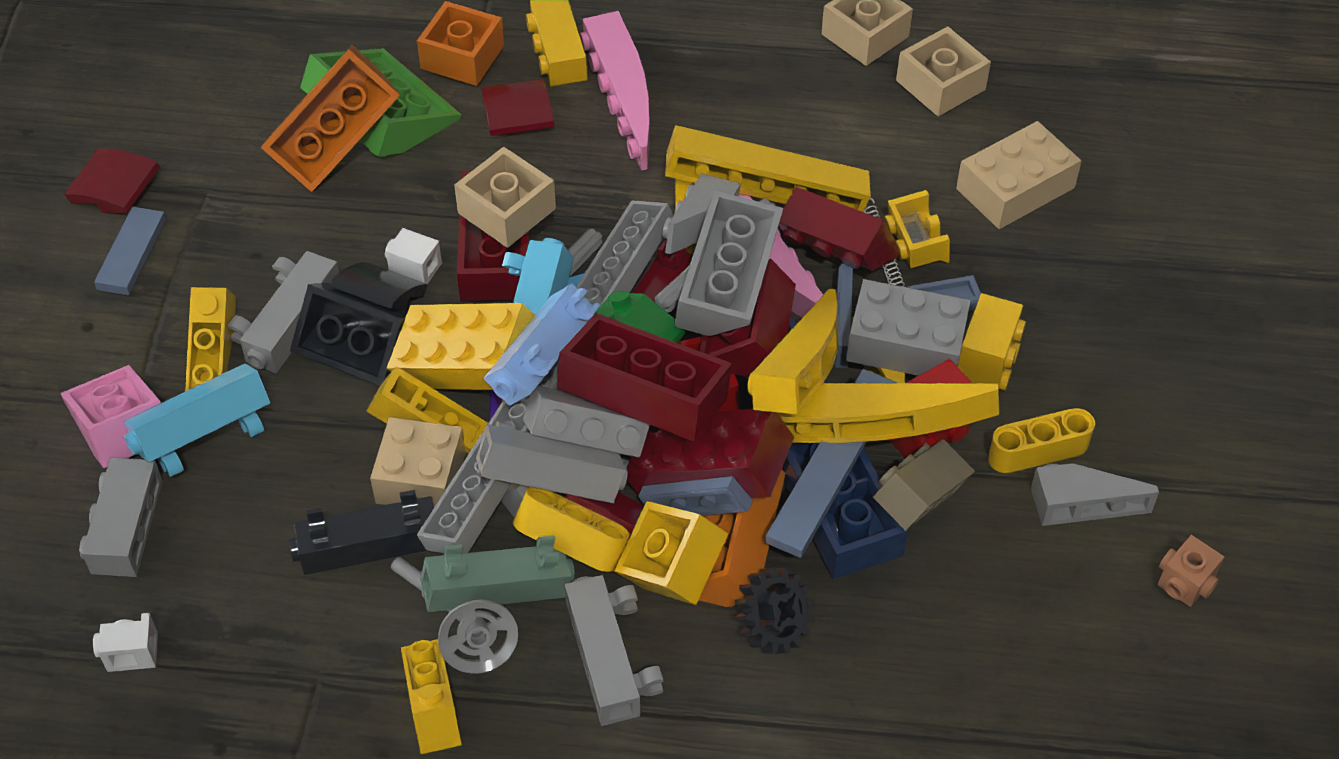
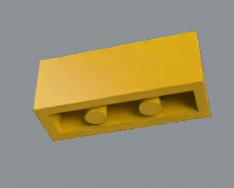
(557, 41)

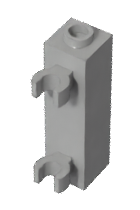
(270, 336)
(550, 463)
(602, 650)

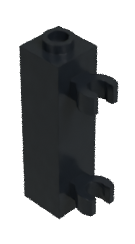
(360, 534)

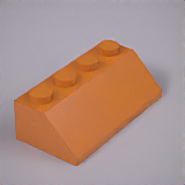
(331, 118)
(743, 549)

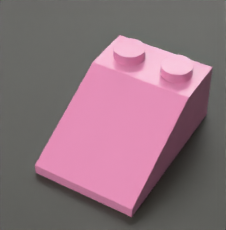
(103, 406)

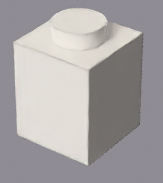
(413, 255)

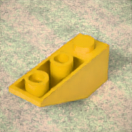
(208, 334)
(430, 696)

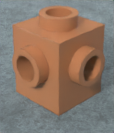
(1190, 571)

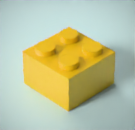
(991, 342)
(671, 552)

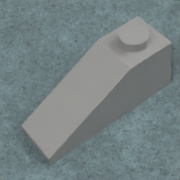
(1083, 494)

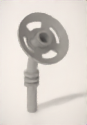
(471, 628)

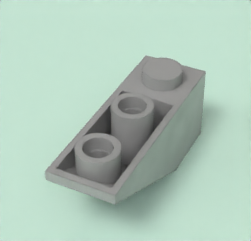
(690, 214)

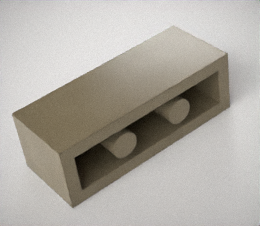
(922, 483)

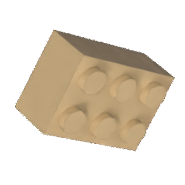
(1018, 174)

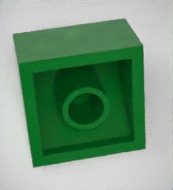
(640, 313)

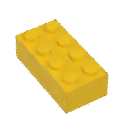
(457, 342)

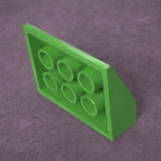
(411, 117)

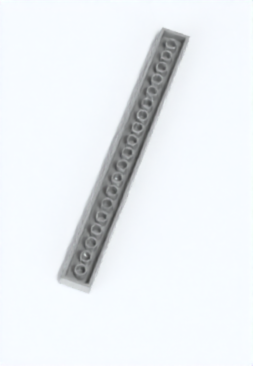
(617, 266)

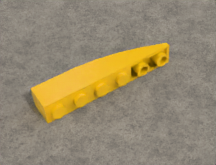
(799, 361)
(889, 410)

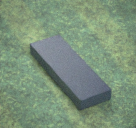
(130, 251)
(844, 302)
(700, 496)

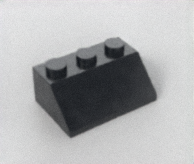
(347, 332)

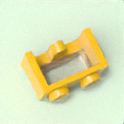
(916, 230)

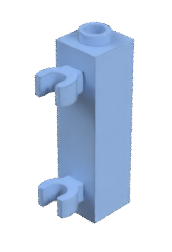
(539, 344)

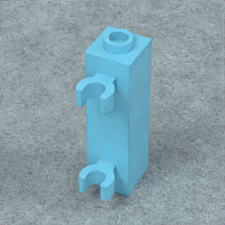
(541, 271)
(196, 413)

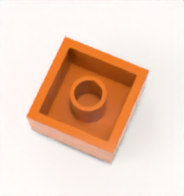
(460, 43)

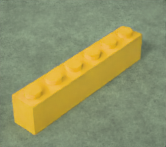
(762, 169)

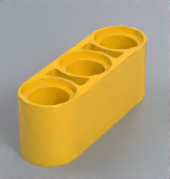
(1041, 440)
(576, 529)

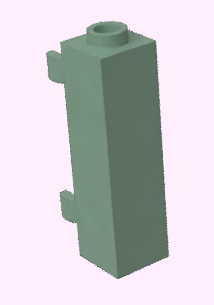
(495, 575)

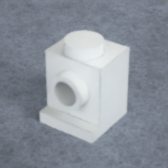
(127, 644)

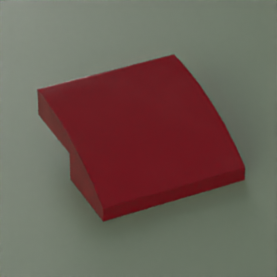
(517, 107)
(112, 180)

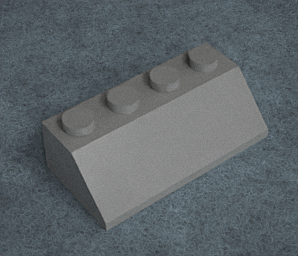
(727, 265)

